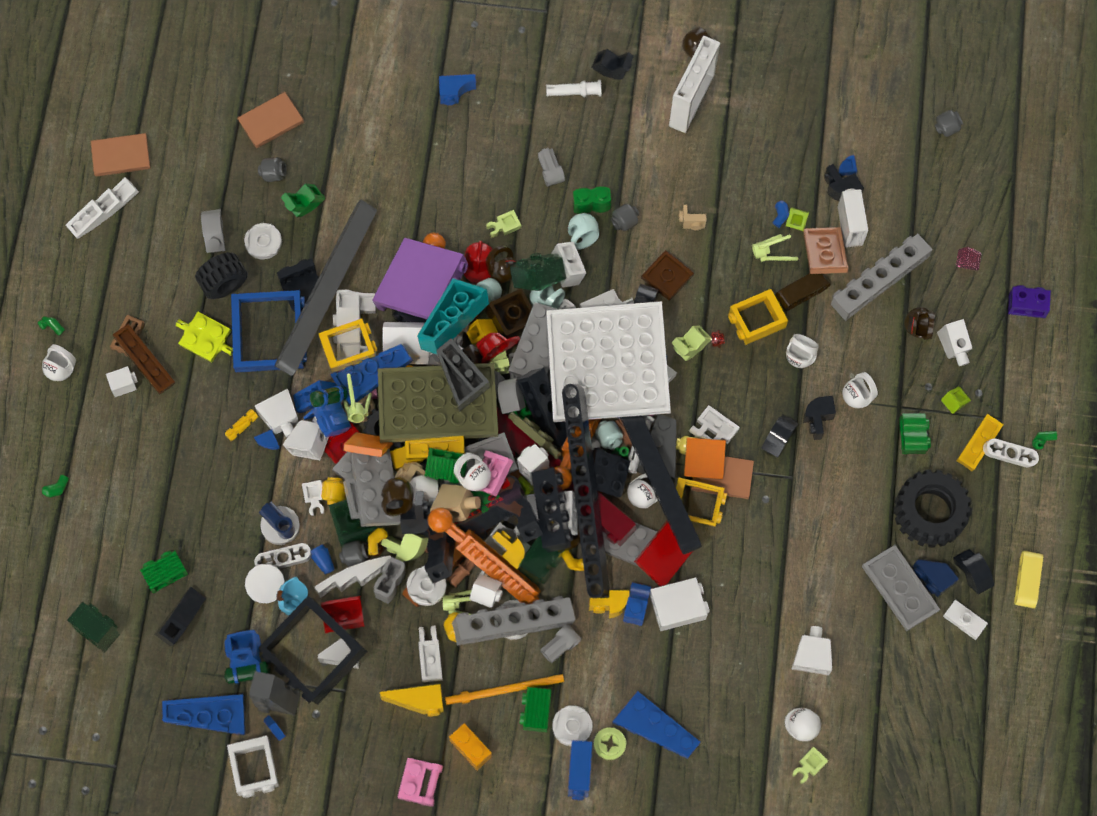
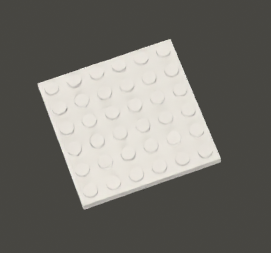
(611, 354)

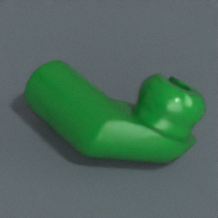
(51, 322)
(1042, 437)
(623, 451)
(55, 489)

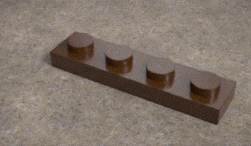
(143, 359)

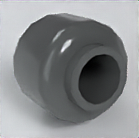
(948, 123)
(272, 169)
(625, 217)
(354, 553)

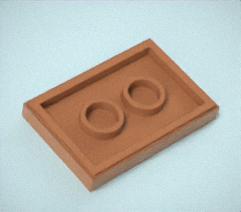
(270, 120)
(120, 154)
(825, 250)
(735, 479)

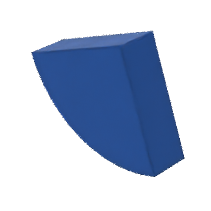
(848, 166)
(267, 440)
(274, 727)

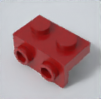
(345, 611)

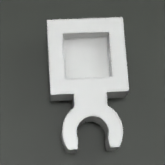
(312, 495)

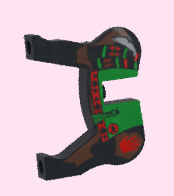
(509, 506)

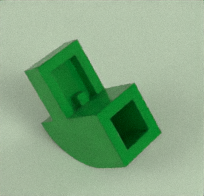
(304, 200)

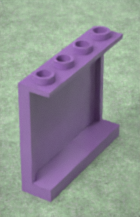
(418, 278)

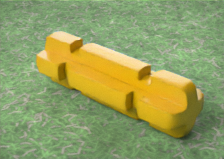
(241, 425)

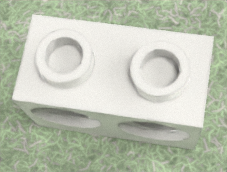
(572, 263)

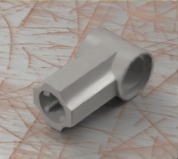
(551, 171)
(565, 640)

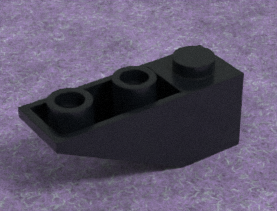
(180, 617)

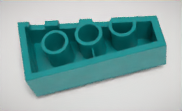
(452, 314)

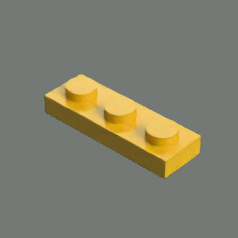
(419, 448)
(973, 450)

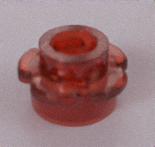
(717, 339)

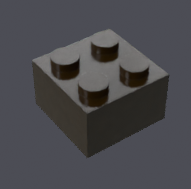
(510, 313)

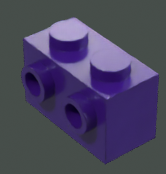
(1029, 301)

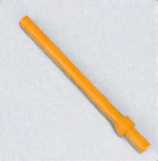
(466, 696)

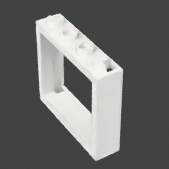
(694, 84)

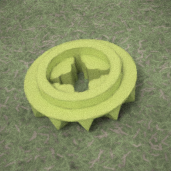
(604, 736)

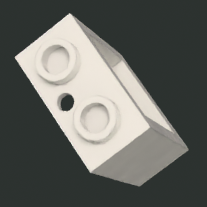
(246, 747)

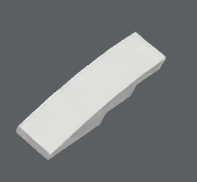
(104, 207)
(360, 572)

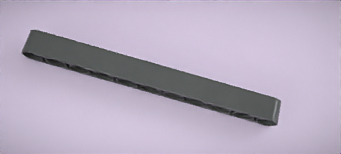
(325, 288)

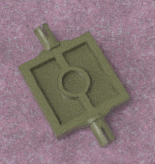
(532, 430)

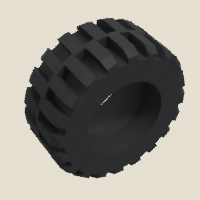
(945, 488)

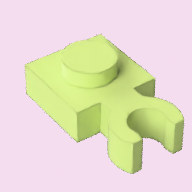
(506, 222)
(811, 763)

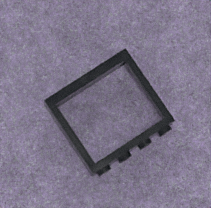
(336, 675)

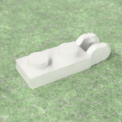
(430, 656)

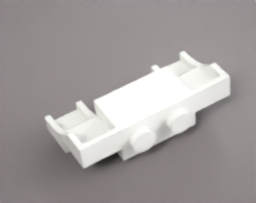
(349, 309)

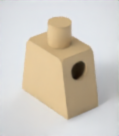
(456, 500)

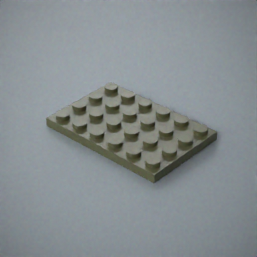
(420, 405)

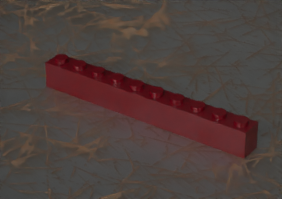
(614, 522)

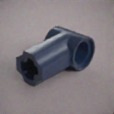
(277, 520)

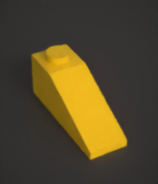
(418, 699)

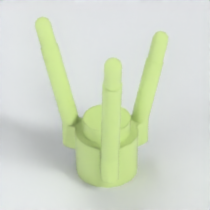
(762, 249)
(356, 412)
(452, 601)

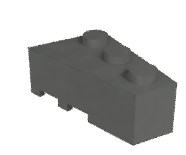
(461, 374)
(665, 440)
(270, 694)

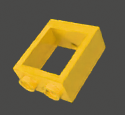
(780, 320)
(353, 360)
(721, 498)

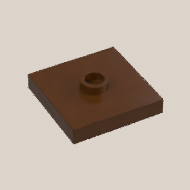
(667, 275)

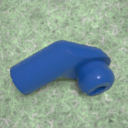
(783, 213)

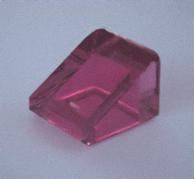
(968, 258)

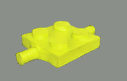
(204, 337)

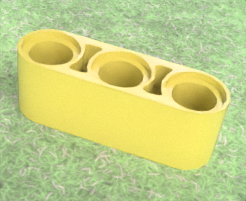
(1028, 579)

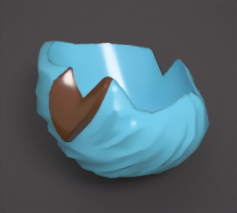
(291, 595)

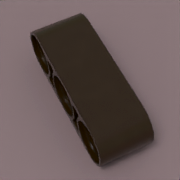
(802, 290)

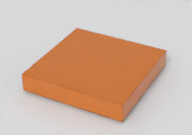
(367, 445)
(704, 458)

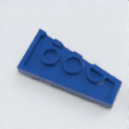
(365, 374)
(208, 713)
(650, 722)

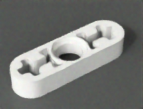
(1019, 451)
(296, 550)

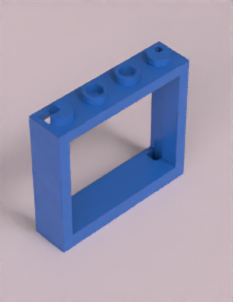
(236, 300)

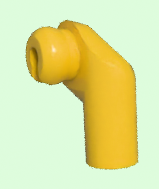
(374, 538)
(571, 562)

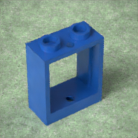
(580, 769)

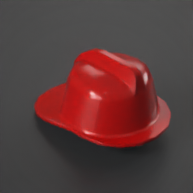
(476, 258)
(493, 345)

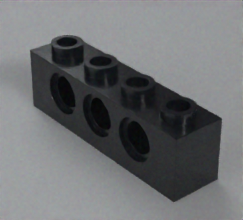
(538, 396)
(542, 482)

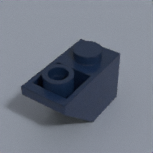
(936, 575)

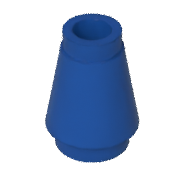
(322, 558)

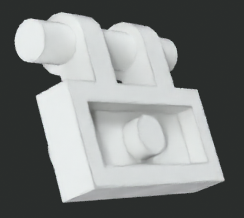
(715, 423)

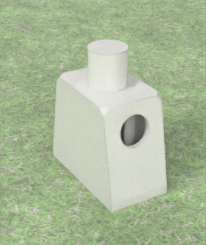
(956, 341)
(278, 413)
(306, 440)
(813, 653)

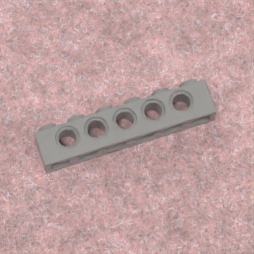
(848, 307)
(466, 634)

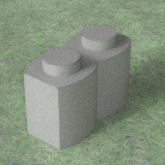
(393, 575)

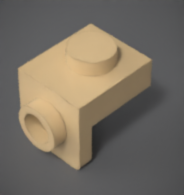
(692, 221)
(409, 470)

